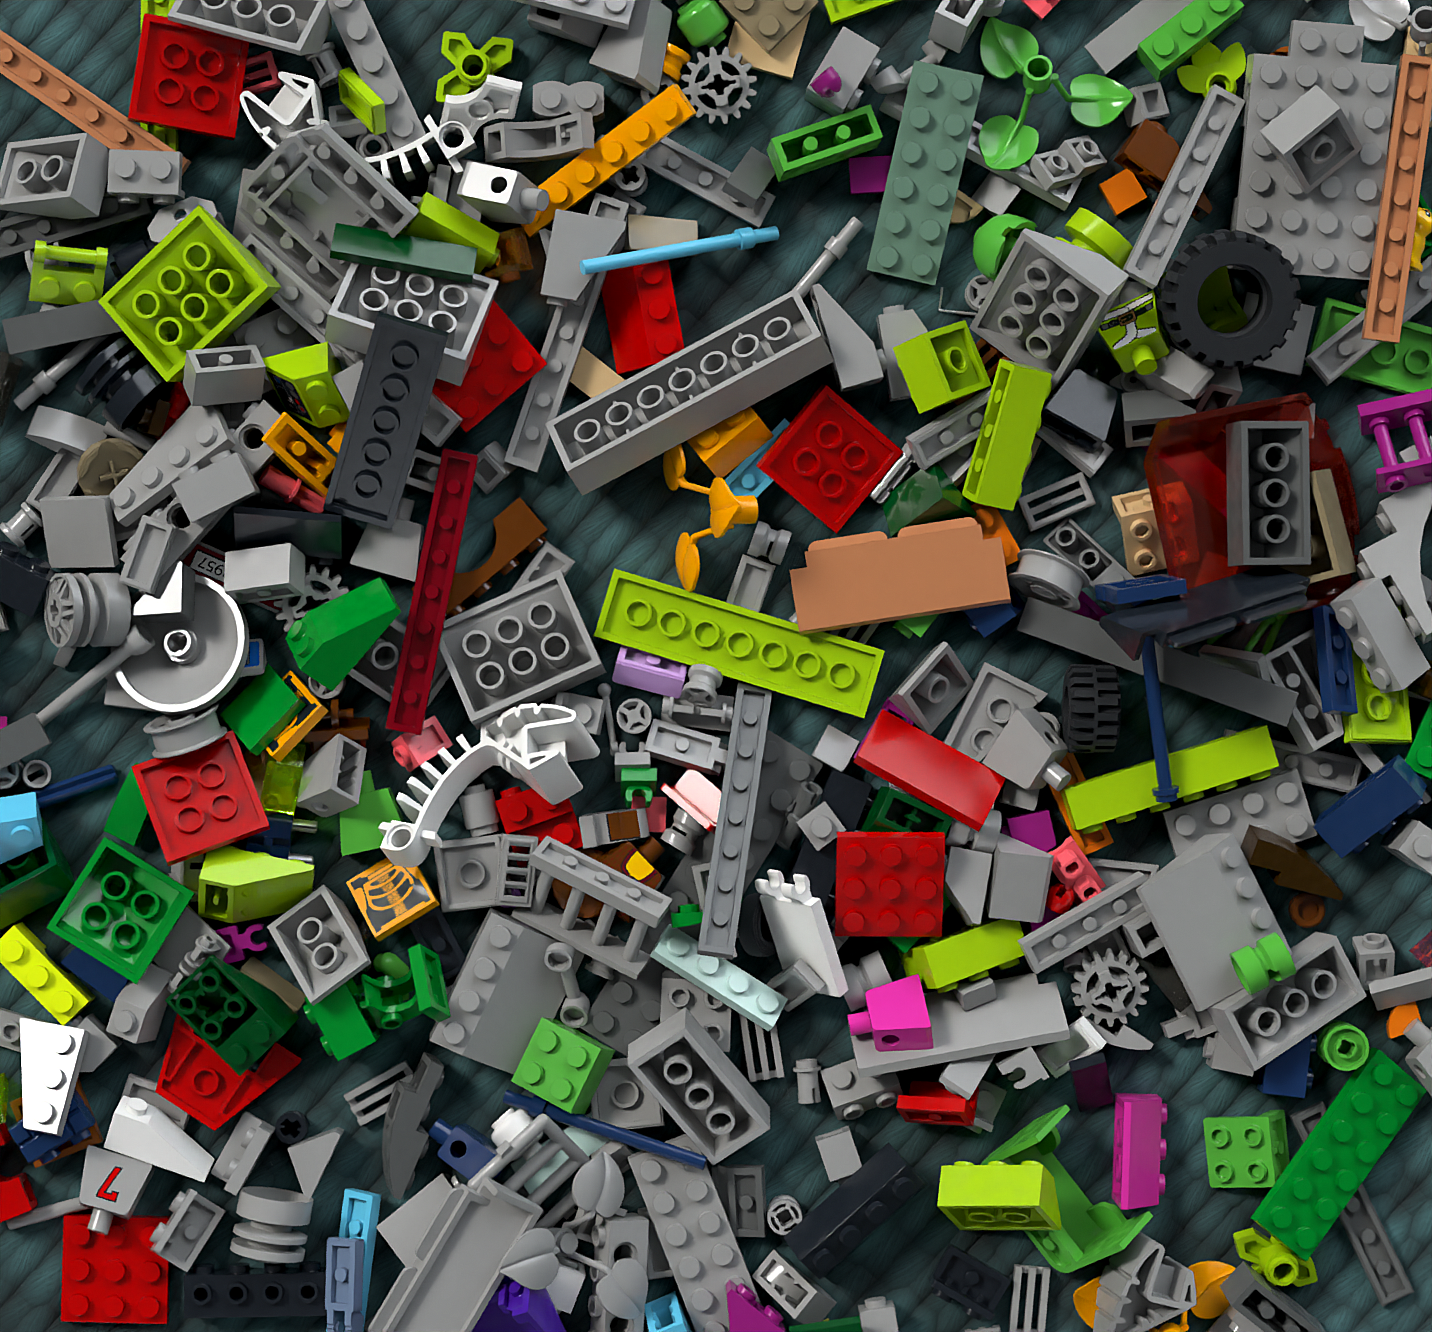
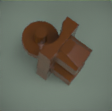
(336, 722)

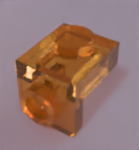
(513, 256)

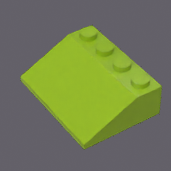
(188, 293)

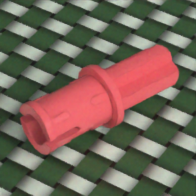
(291, 490)

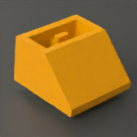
(730, 441)

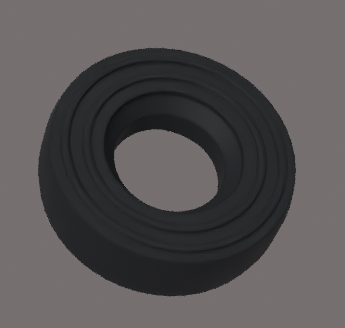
(749, 932)

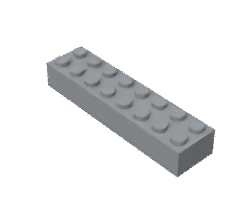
(689, 392)

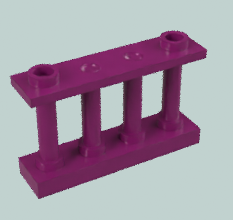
(1393, 413)

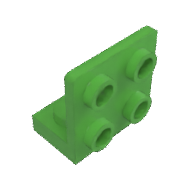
(1246, 1149)

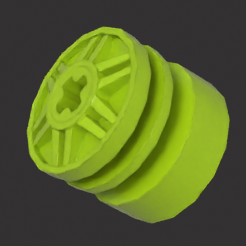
(1098, 236)

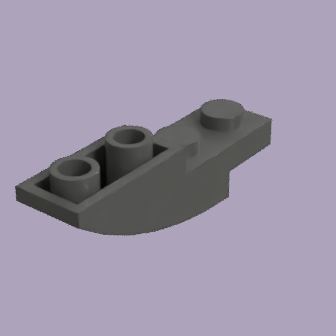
(403, 1136)

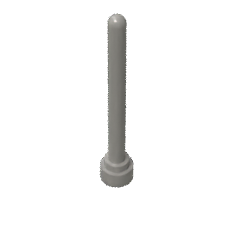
(137, 641)

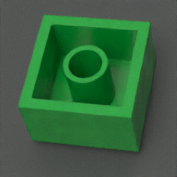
(342, 1021)

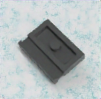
(743, 1197)

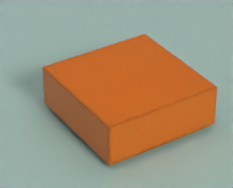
(1122, 191)

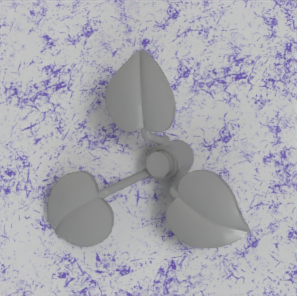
(1385, 16)
(533, 1255)

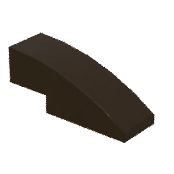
(1288, 863)

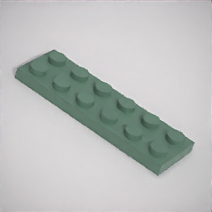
(925, 172)

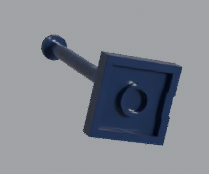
(1138, 592)

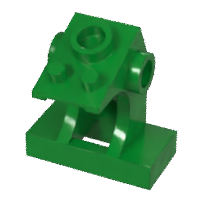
(384, 994)

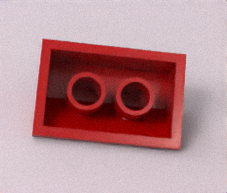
(641, 315)

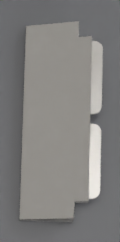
(1018, 1018)
(457, 1261)

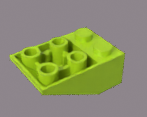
(250, 885)

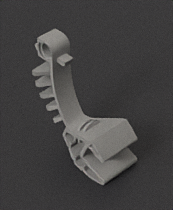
(1140, 1290)

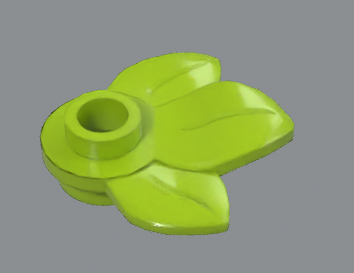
(1213, 66)

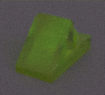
(283, 781)

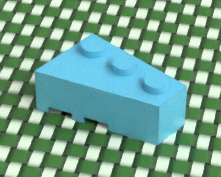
(19, 825)

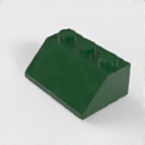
(33, 879)

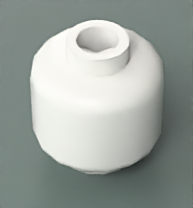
(509, 1126)

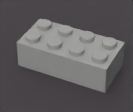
(699, 1086)

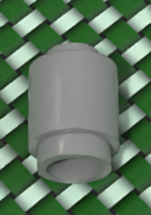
(479, 810)

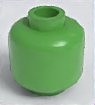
(702, 22)

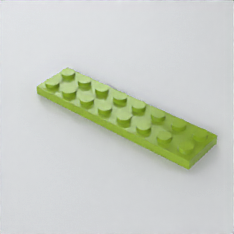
(739, 643)

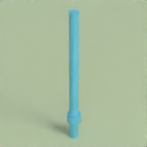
(741, 239)

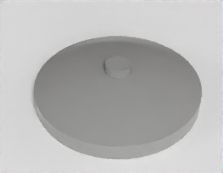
(190, 659)

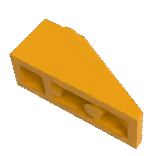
(301, 453)

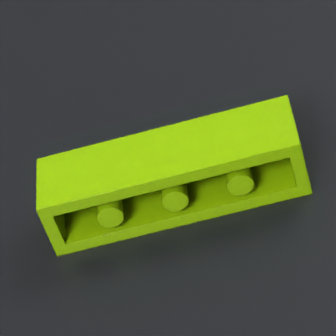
(1007, 435)

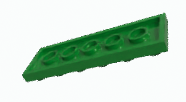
(1338, 1154)

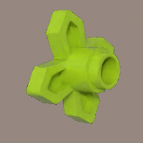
(460, 53)
(1273, 1259)

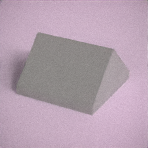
(933, 688)
(1018, 881)

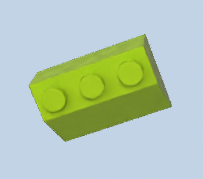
(999, 1196)

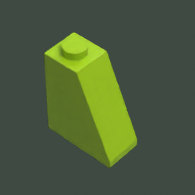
(447, 224)

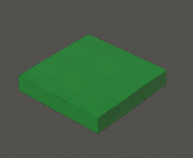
(262, 710)

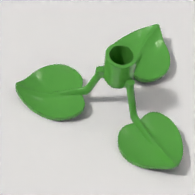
(1014, 49)

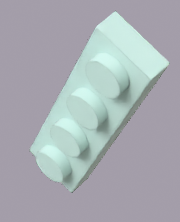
(719, 978)

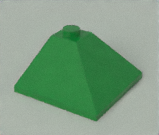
(121, 910)

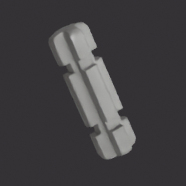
(893, 476)

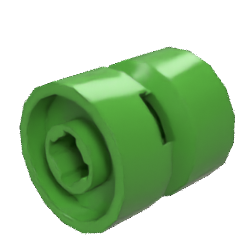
(1261, 964)
(1342, 1045)

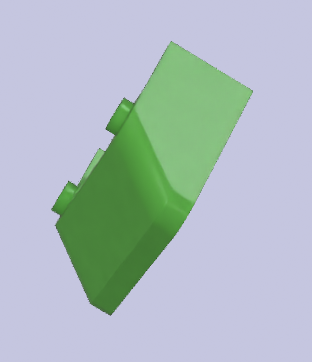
(1086, 1229)

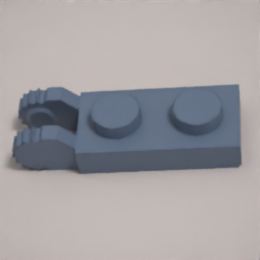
(344, 1284)

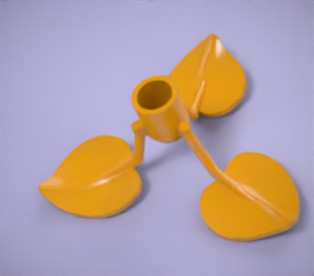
(725, 512)
(1209, 1296)

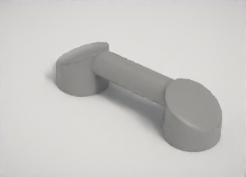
(890, 81)
(576, 1004)

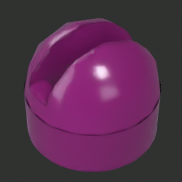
(827, 83)

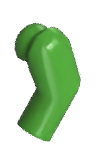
(391, 965)

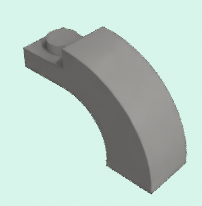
(539, 139)

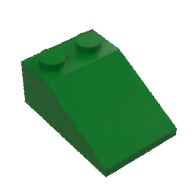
(341, 632)

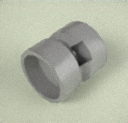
(981, 841)
(866, 976)

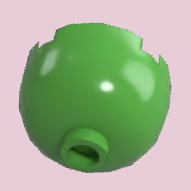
(996, 240)

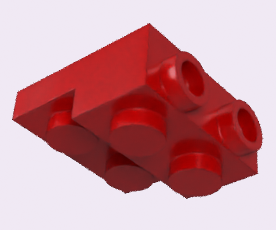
(534, 816)

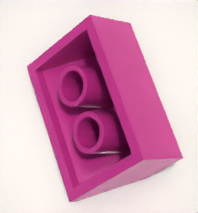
(1138, 1150)

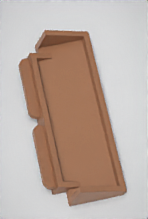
(898, 578)

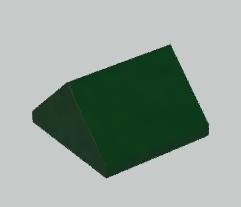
(925, 499)

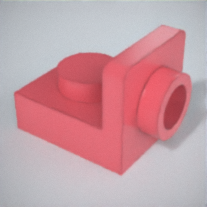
(413, 749)

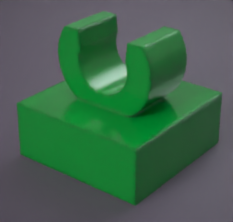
(638, 783)

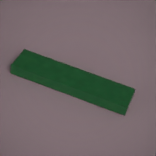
(403, 253)

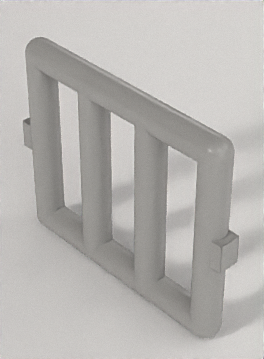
(559, 1141)

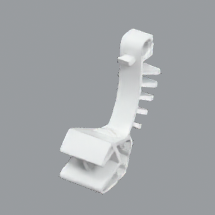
(301, 107)
(525, 741)

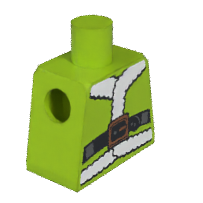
(1136, 334)

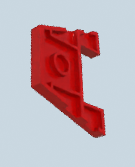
(206, 1085)

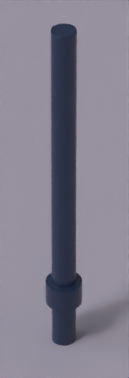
(538, 1105)

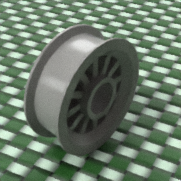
(1048, 579)
(185, 732)

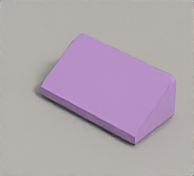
(649, 672)

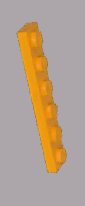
(613, 153)

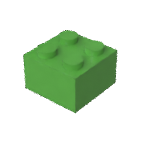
(563, 1066)

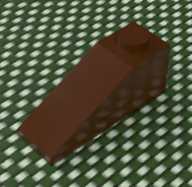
(1150, 156)

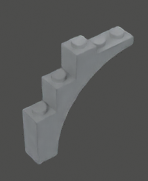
(1398, 555)

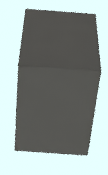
(172, 599)

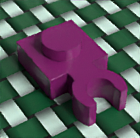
(239, 942)

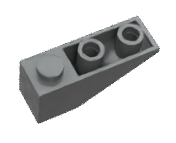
(1080, 549)

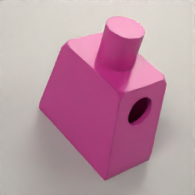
(895, 1017)

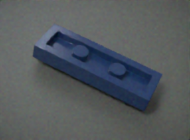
(1334, 664)

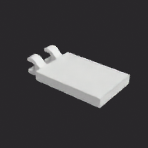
(801, 929)

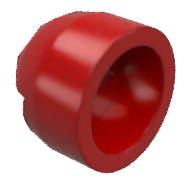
(1059, 899)

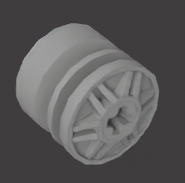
(87, 610)
(271, 1231)

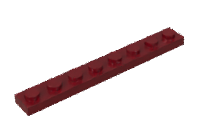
(432, 592)

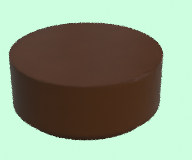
(1306, 909)

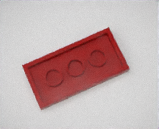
(930, 770)

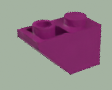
(747, 1314)

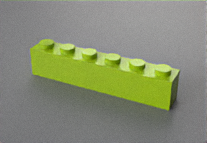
(1192, 769)

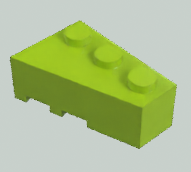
(965, 954)

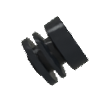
(116, 378)

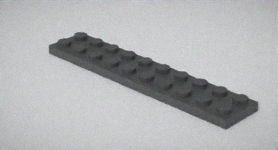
(631, 1006)

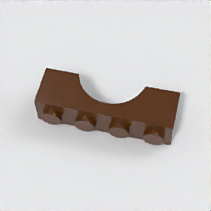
(516, 531)

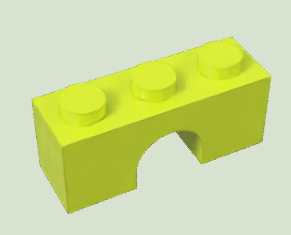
(53, 987)

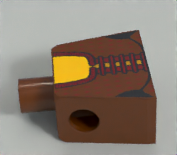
(634, 864)

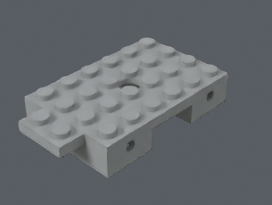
(1336, 222)

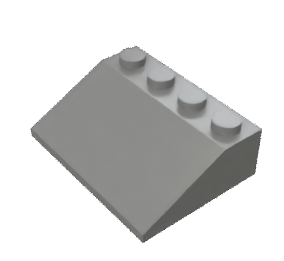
(424, 299)
(1048, 303)
(519, 648)
(1205, 910)
(501, 993)

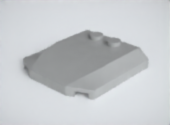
(307, 190)

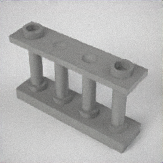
(604, 884)

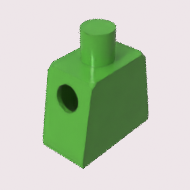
(360, 823)

